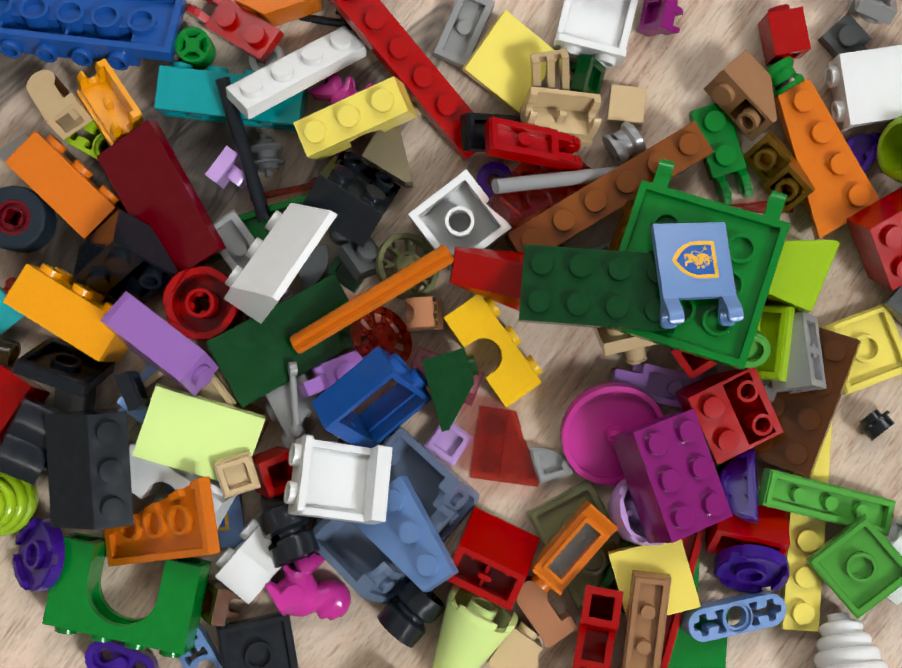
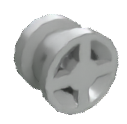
(624, 143)

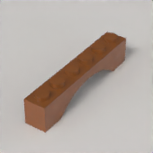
(610, 191)

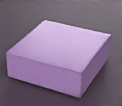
(449, 444)

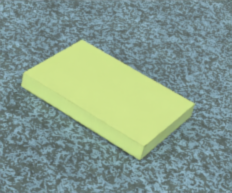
(194, 431)

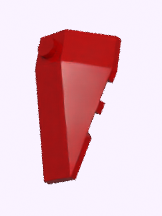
(489, 274)

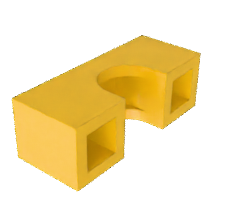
(515, 373)

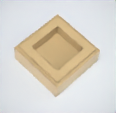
(626, 104)
(237, 474)

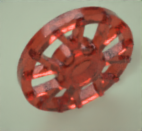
(381, 334)

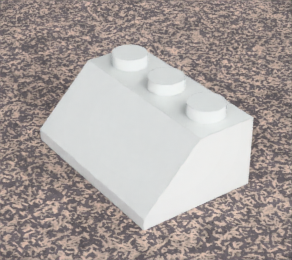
(277, 259)

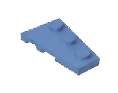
(411, 538)

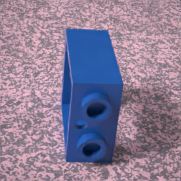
(386, 414)

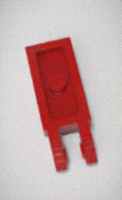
(239, 28)
(531, 144)

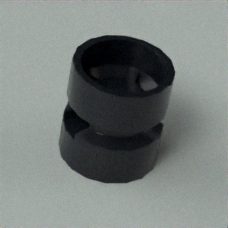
(288, 536)
(407, 616)

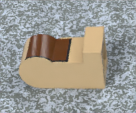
(57, 106)

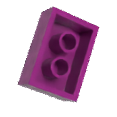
(671, 477)

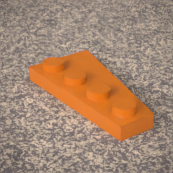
(825, 158)
(168, 529)

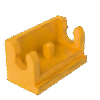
(108, 103)

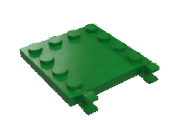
(754, 251)

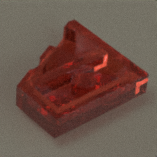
(500, 449)

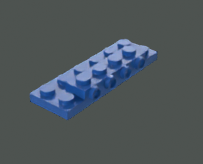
(91, 30)

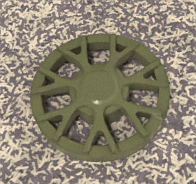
(404, 259)

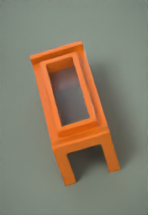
(571, 548)

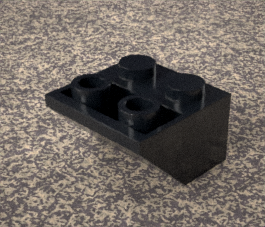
(353, 193)
(124, 258)

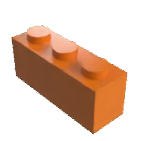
(63, 183)

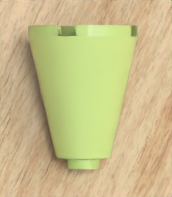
(470, 630)

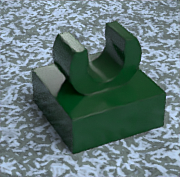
(587, 74)

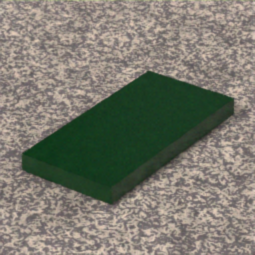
(257, 355)

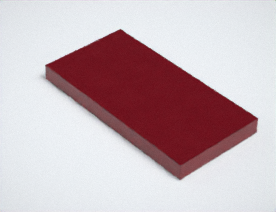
(160, 194)

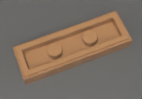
(646, 619)

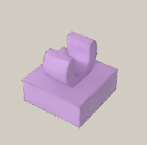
(227, 169)

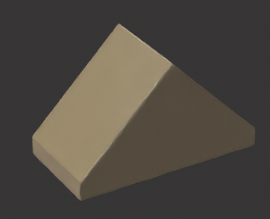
(388, 155)

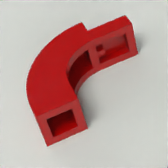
(597, 627)

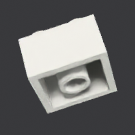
(459, 217)

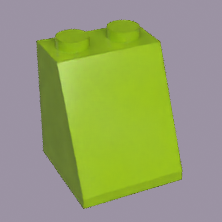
(801, 273)

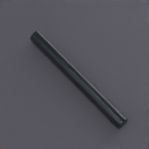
(244, 152)

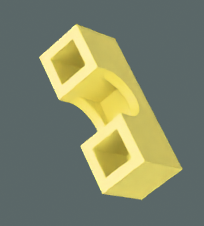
(367, 111)

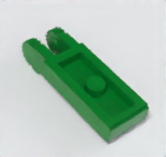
(727, 154)

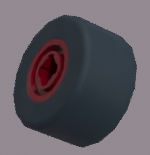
(33, 222)

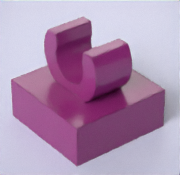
(659, 17)

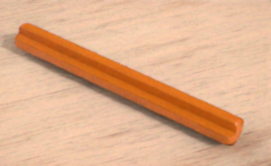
(371, 299)

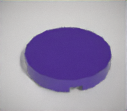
(39, 555)
(751, 567)

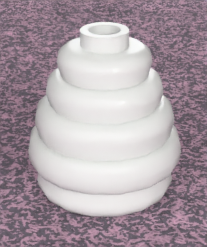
(846, 645)

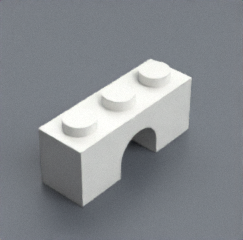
(149, 476)

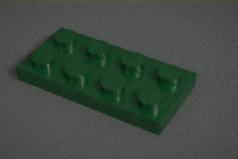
(590, 288)

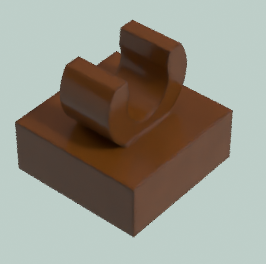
(216, 604)

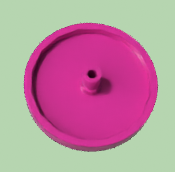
(596, 417)

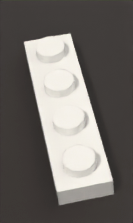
(296, 72)

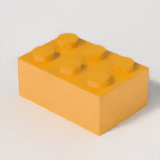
(66, 310)

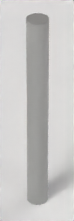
(548, 180)

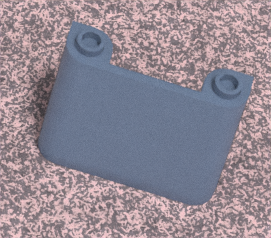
(442, 494)

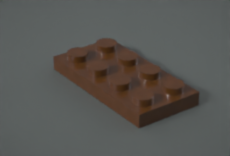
(809, 414)

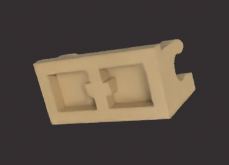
(563, 110)

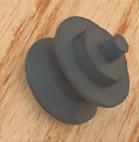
(266, 155)

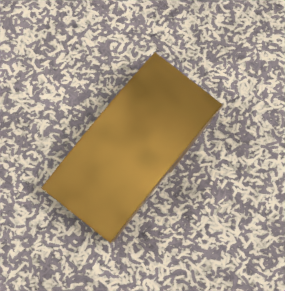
(779, 170)

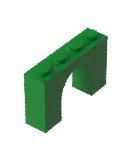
(80, 606)

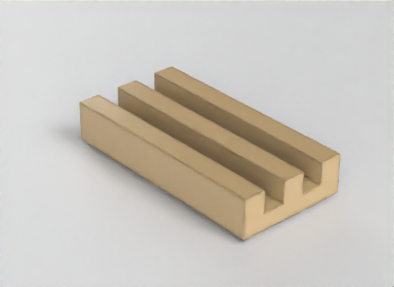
(550, 57)

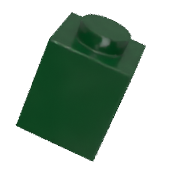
(449, 383)

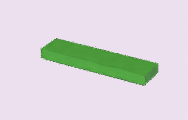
(823, 500)

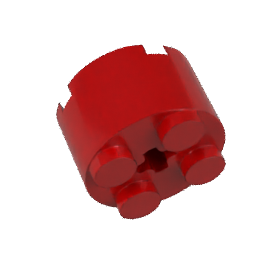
(183, 307)

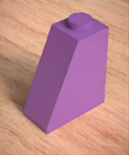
(160, 344)

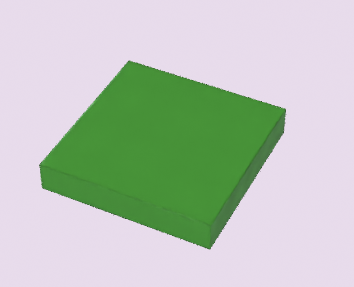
(859, 566)

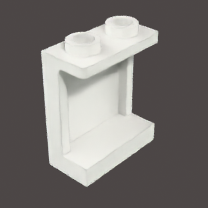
(596, 29)
(866, 86)
(338, 481)

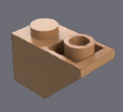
(745, 94)

